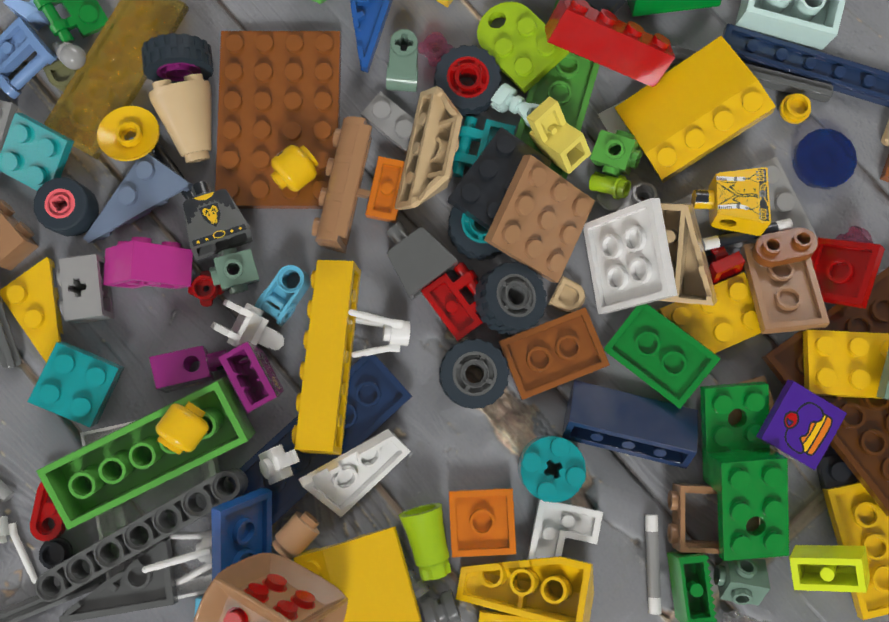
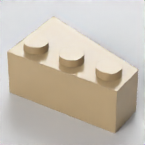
(687, 256)

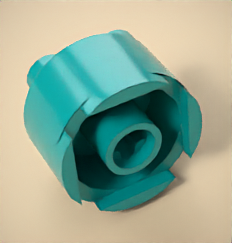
(569, 474)

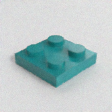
(33, 152)

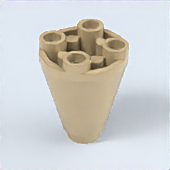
(186, 114)

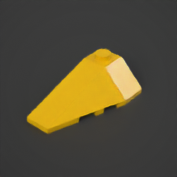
(531, 588)

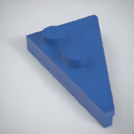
(368, 22)

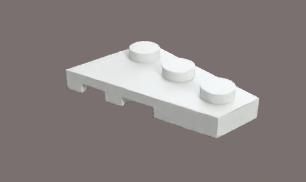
(356, 472)

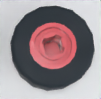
(70, 217)

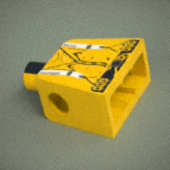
(737, 201)

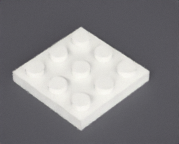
(630, 257)

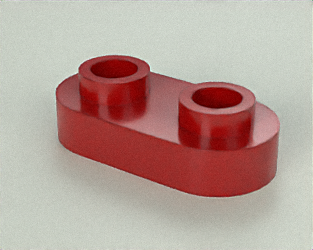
(42, 512)

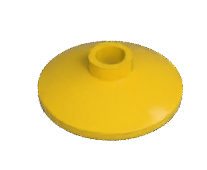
(123, 124)

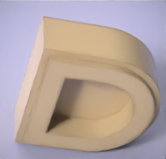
(567, 296)

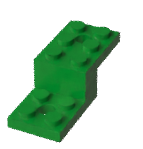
(744, 472)

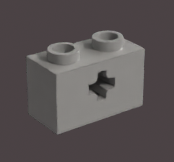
(94, 300)

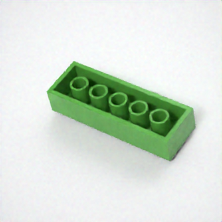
(135, 462)

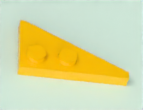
(35, 306)

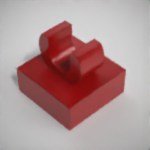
(724, 266)

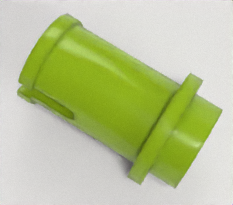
(615, 186)

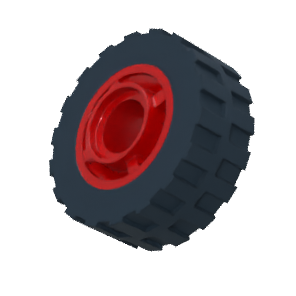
(471, 63)

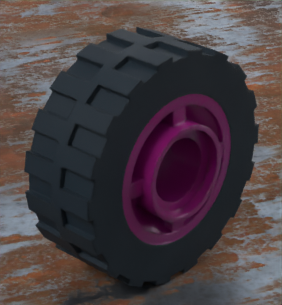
(175, 57)

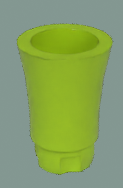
(427, 540)

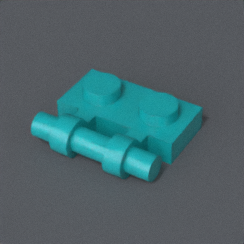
(468, 134)

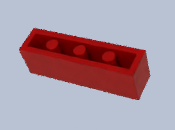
(609, 41)

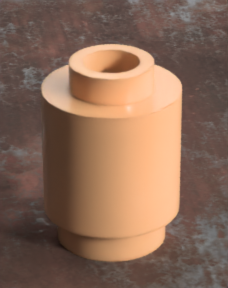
(296, 535)

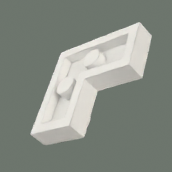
(560, 521)

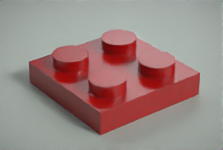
(846, 270)

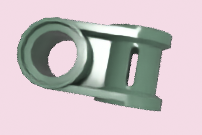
(402, 65)

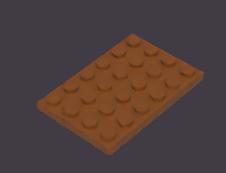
(271, 96)

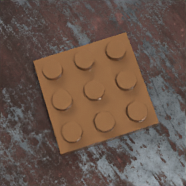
(540, 219)

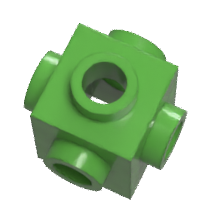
(606, 153)

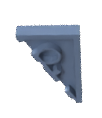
(143, 188)

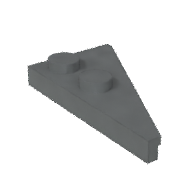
(130, 589)

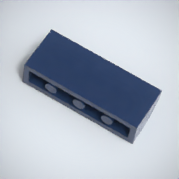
(631, 424)

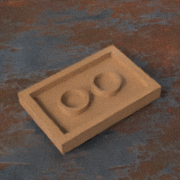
(785, 295)

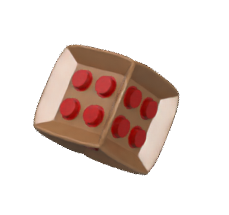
(270, 590)

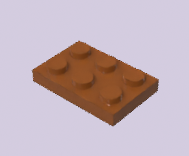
(553, 353)

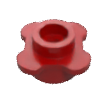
(197, 289)

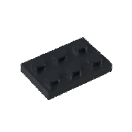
(489, 177)

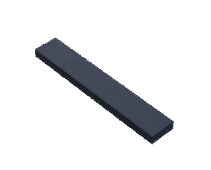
(790, 58)

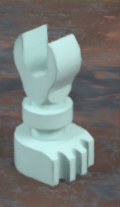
(507, 98)

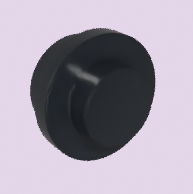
(55, 552)

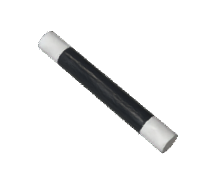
(736, 237)

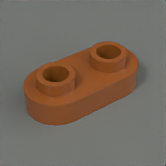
(787, 247)

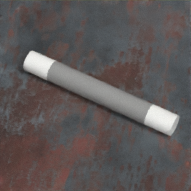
(653, 564)

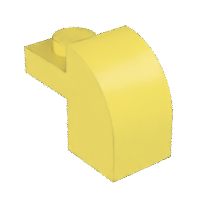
(557, 138)

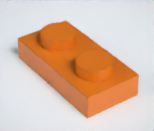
(385, 190)

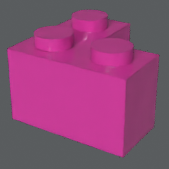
(147, 264)

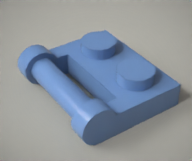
(15, 47)

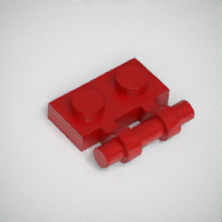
(450, 304)

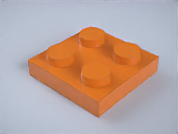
(482, 522)

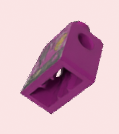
(173, 372)
(251, 377)

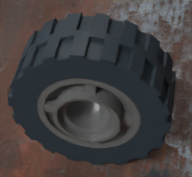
(525, 290)
(493, 370)

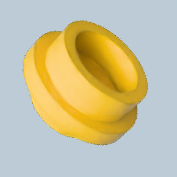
(795, 108)

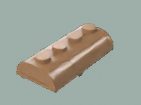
(344, 185)

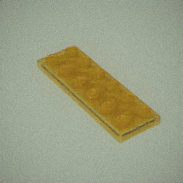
(112, 69)

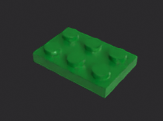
(661, 354)

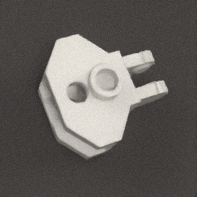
(249, 327)

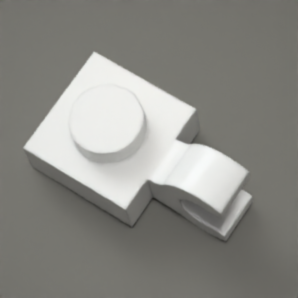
(276, 463)

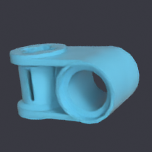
(282, 295)

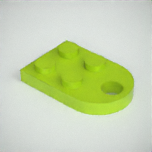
(519, 44)

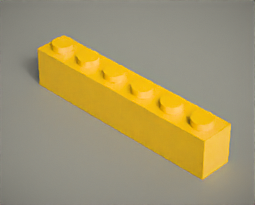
(327, 358)

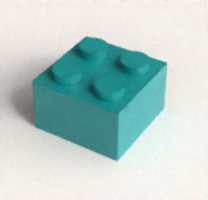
(76, 384)

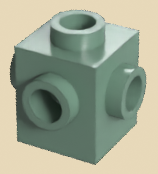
(243, 262)
(742, 581)

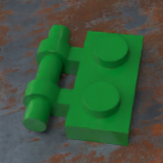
(83, 15)

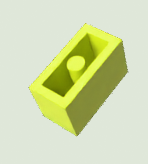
(830, 568)

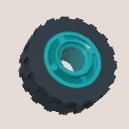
(468, 238)

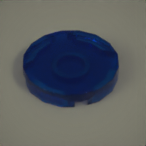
(824, 159)

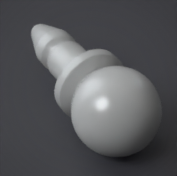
(69, 54)

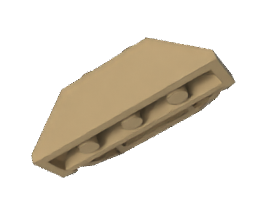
(430, 149)

